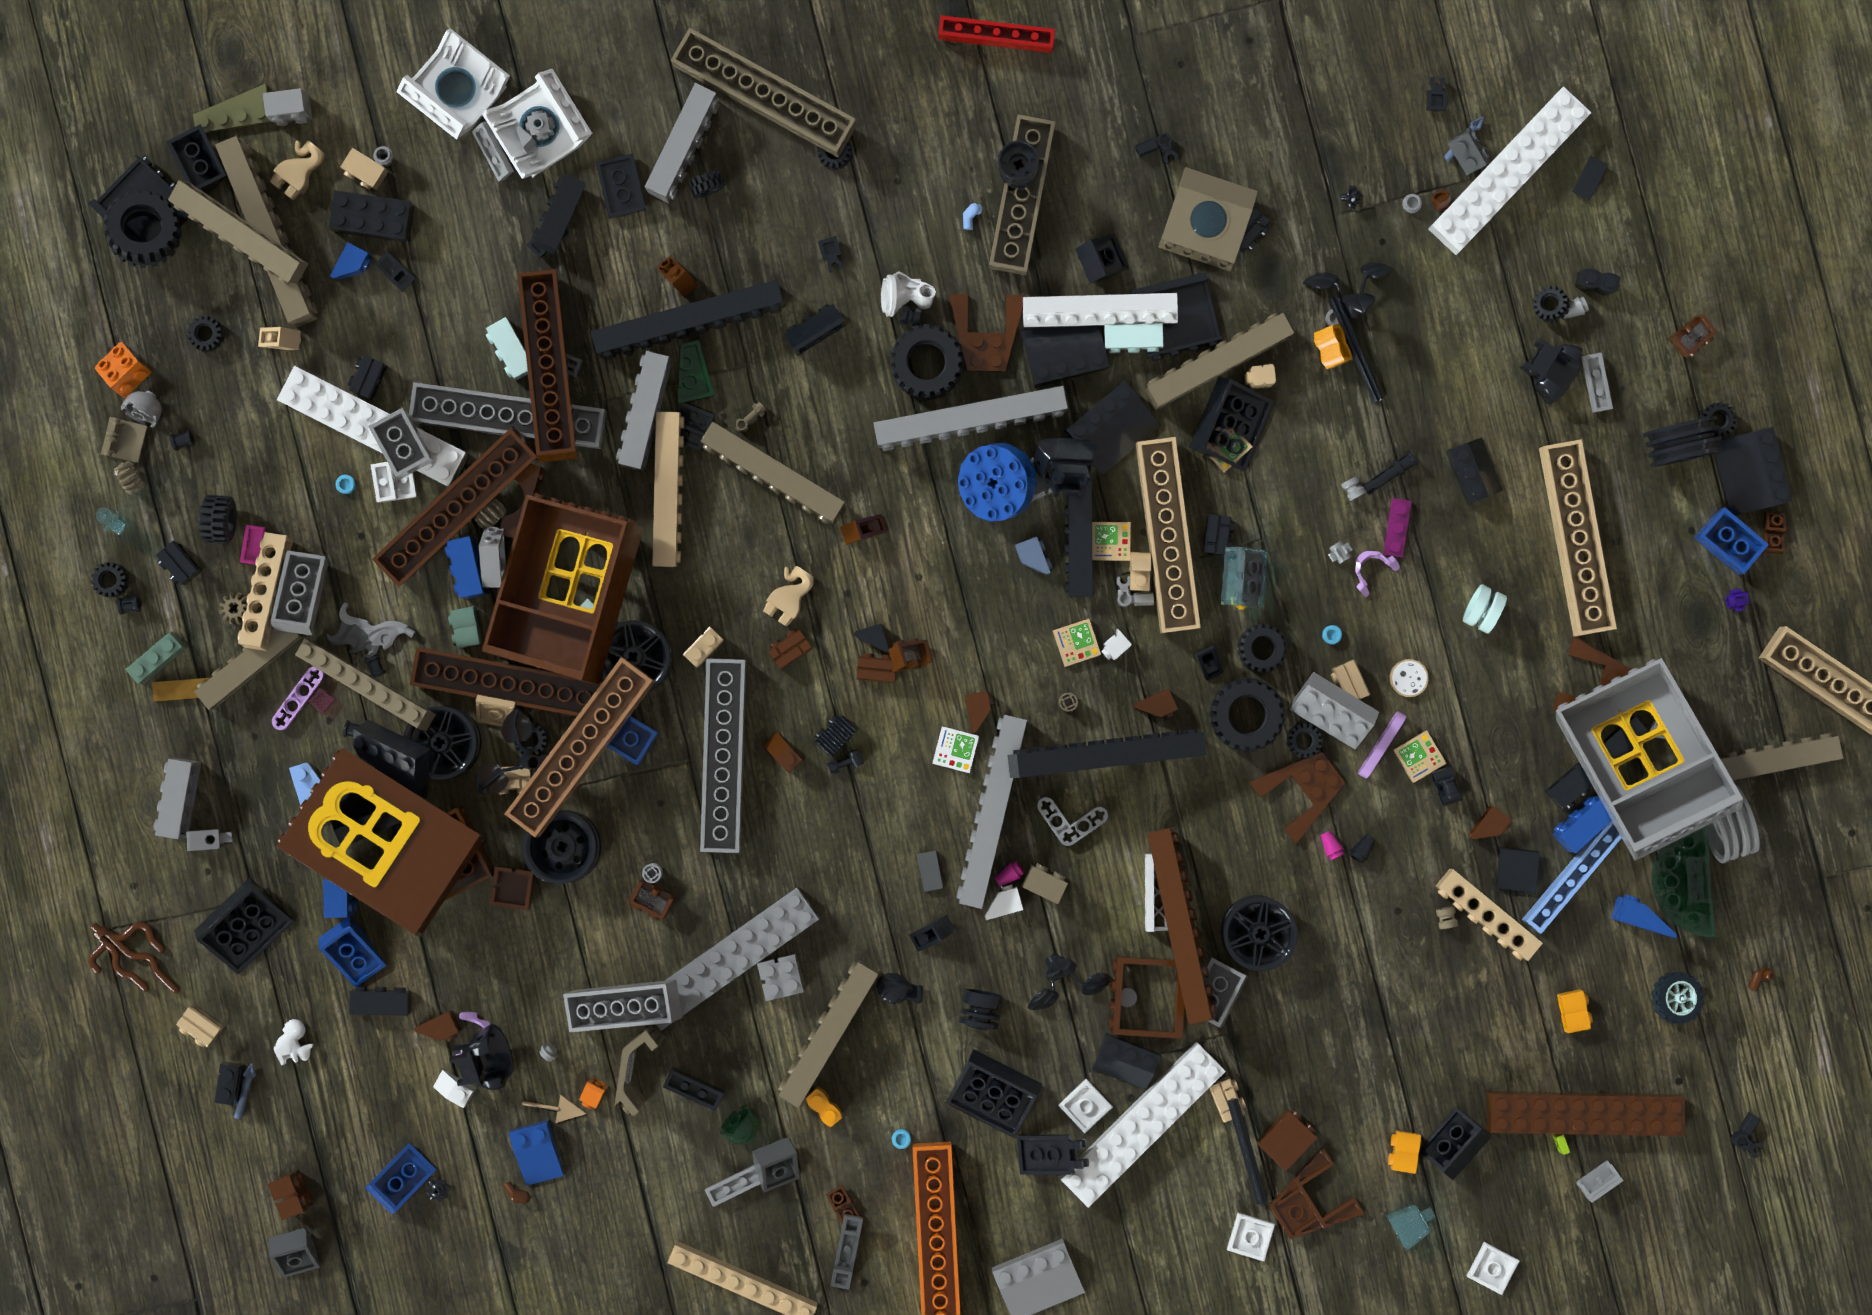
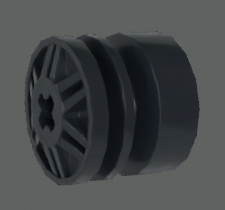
(1018, 153)
(981, 1008)

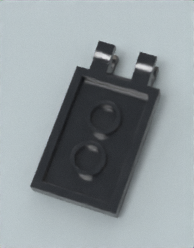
(1050, 1154)

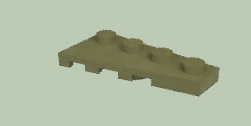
(235, 113)

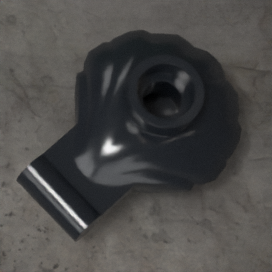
(896, 989)

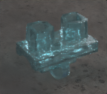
(110, 520)

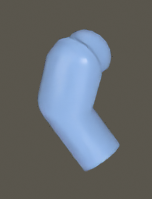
(969, 214)

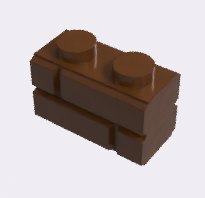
(790, 649)
(875, 668)

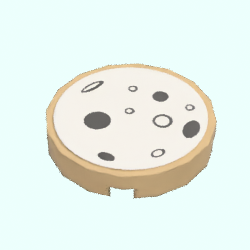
(1409, 678)

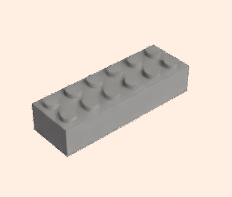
(682, 143)
(642, 417)
(622, 1006)

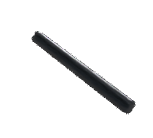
(1356, 349)
(1247, 1151)

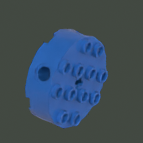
(997, 481)

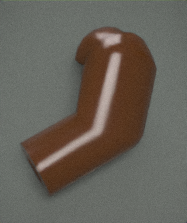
(1759, 976)
(516, 1195)

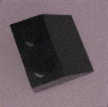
(1101, 258)

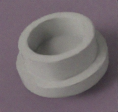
(1412, 203)
(548, 1052)

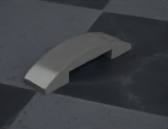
(846, 1251)

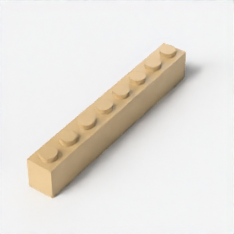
(666, 489)
(740, 1281)

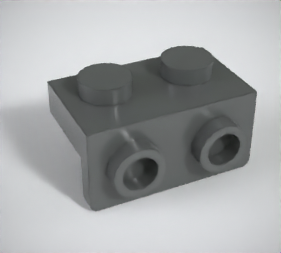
(1469, 151)

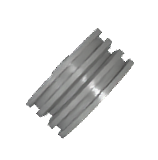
(1734, 834)

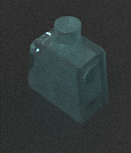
(1410, 1224)

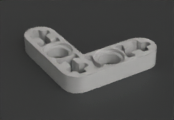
(1065, 826)

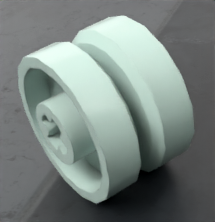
(1484, 608)

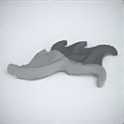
(365, 636)

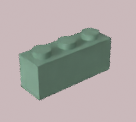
(156, 658)

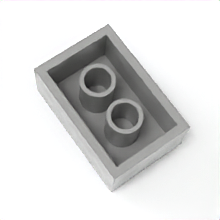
(401, 443)
(1226, 988)

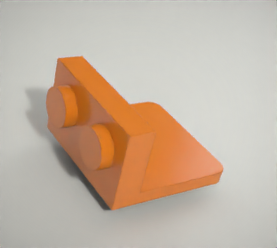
(122, 370)

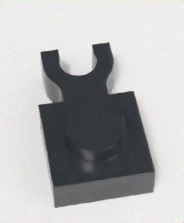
(1436, 98)
(830, 251)

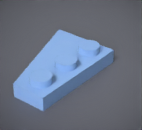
(304, 779)

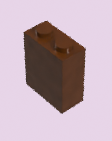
(1287, 1139)

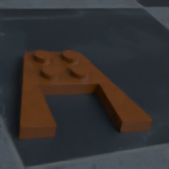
(986, 350)
(1584, 651)
(1315, 778)
(1296, 1210)

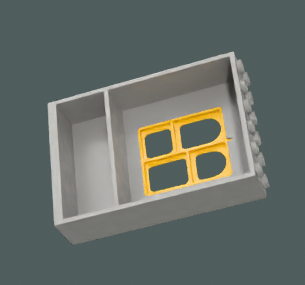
(1669, 800)

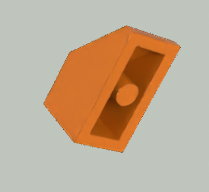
(593, 1093)

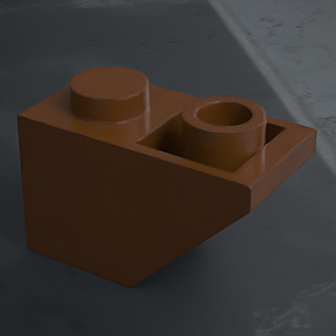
(677, 276)

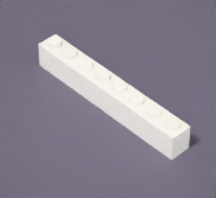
(1100, 310)

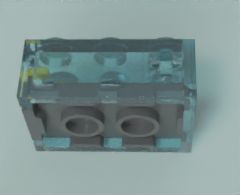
(1244, 577)

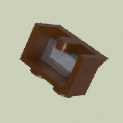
(1693, 335)
(910, 655)
(651, 899)

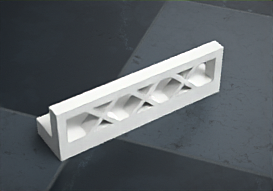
(1149, 897)

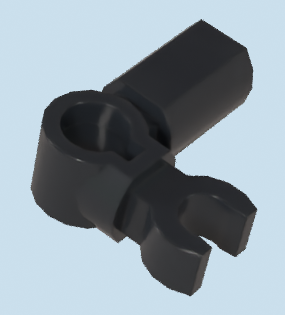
(1163, 141)
(1746, 1128)

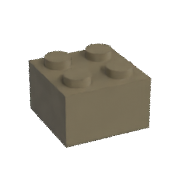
(1044, 883)

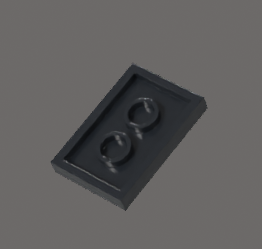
(621, 186)

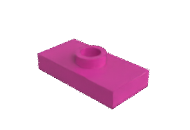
(251, 543)

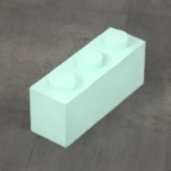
(1133, 337)
(509, 348)

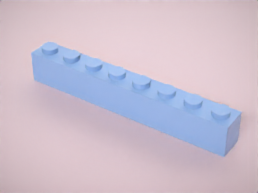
(1572, 878)

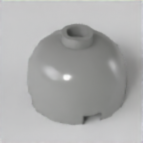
(142, 407)

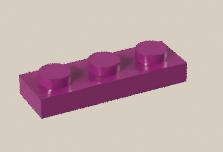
(1397, 527)

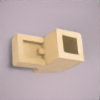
(1140, 571)

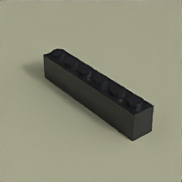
(1079, 543)
(1575, 781)

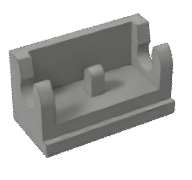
(1599, 1181)

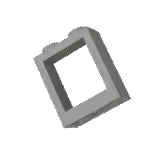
(492, 557)

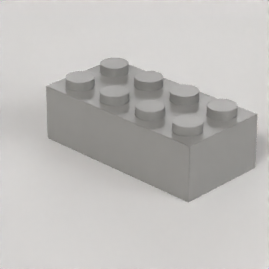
(299, 593)
(1334, 710)
(177, 798)

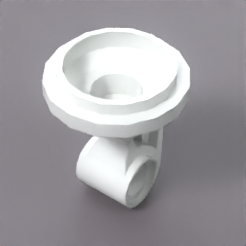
(900, 289)

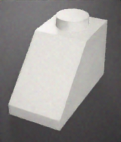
(1004, 903)
(447, 1086)

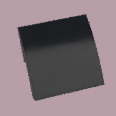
(695, 424)
(1517, 869)

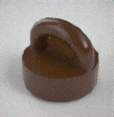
(1441, 200)

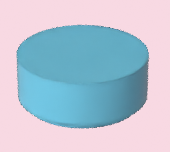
(345, 484)
(1332, 634)
(901, 1138)

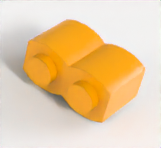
(1332, 346)
(1574, 1011)
(820, 1102)
(1404, 1151)

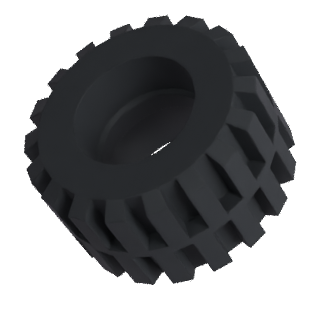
(217, 519)
(1279, 648)

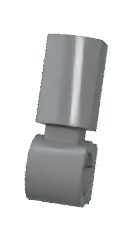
(1138, 599)

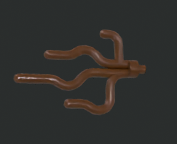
(111, 941)

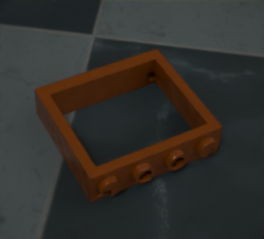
(1115, 1003)

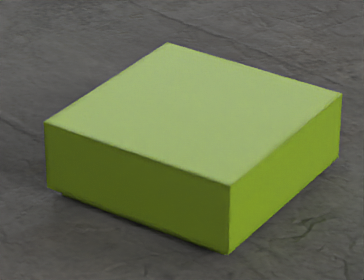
(1561, 1143)

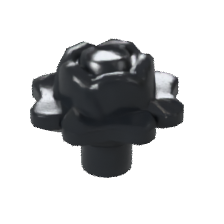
(1352, 197)
(438, 1189)

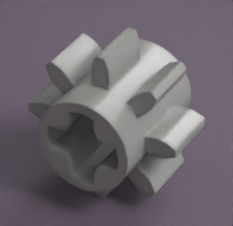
(1340, 552)

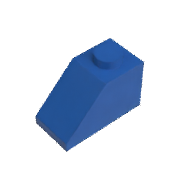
(351, 263)

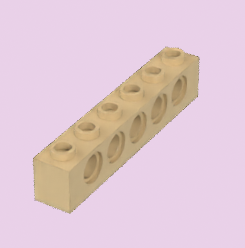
(260, 638)
(1529, 943)

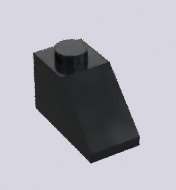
(932, 933)

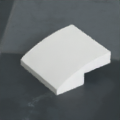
(389, 487)

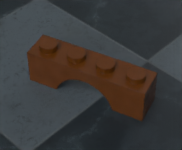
(529, 481)

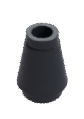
(1362, 849)

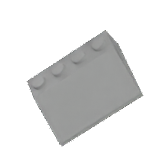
(1038, 1279)

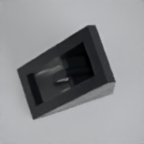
(873, 635)
(1208, 662)

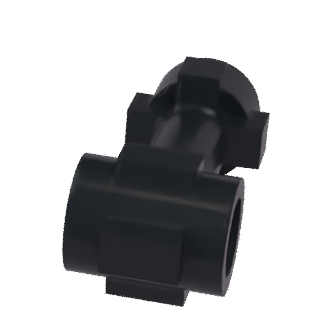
(855, 758)

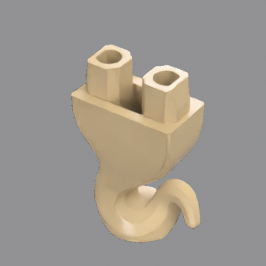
(298, 170)
(789, 597)

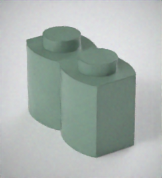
(466, 627)

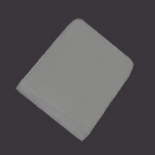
(526, 139)

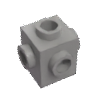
(543, 131)

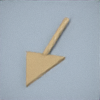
(565, 1110)

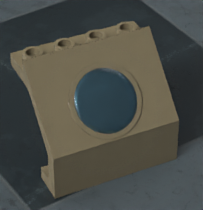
(1208, 219)

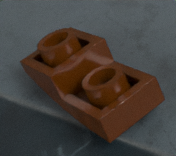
(1774, 532)
(842, 1203)

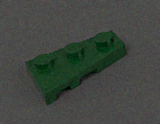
(692, 374)

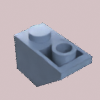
(1032, 556)

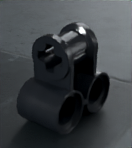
(1446, 785)

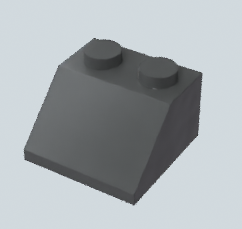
(776, 1164)
(293, 1252)

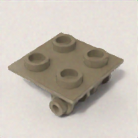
(124, 440)

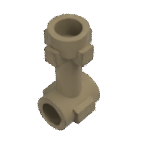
(742, 424)

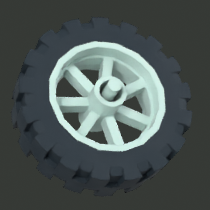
(1661, 1000)

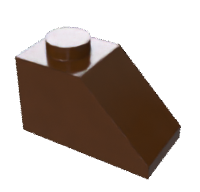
(863, 529)
(1159, 704)
(978, 708)
(783, 752)
(1490, 824)
(441, 1027)

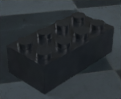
(371, 216)

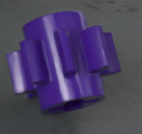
(1737, 600)

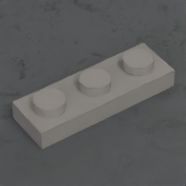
(492, 151)
(1597, 382)
(732, 1186)

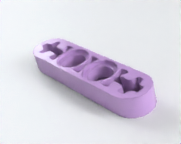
(296, 696)
(1382, 744)

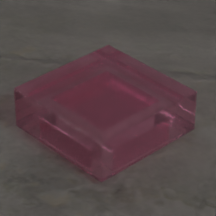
(321, 700)

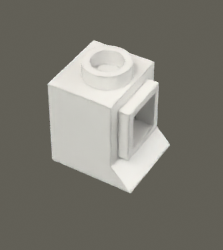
(1115, 646)

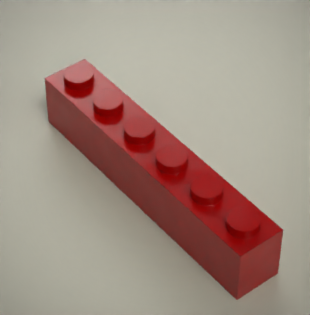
(996, 34)

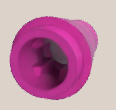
(1331, 846)
(1010, 873)

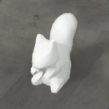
(288, 1045)

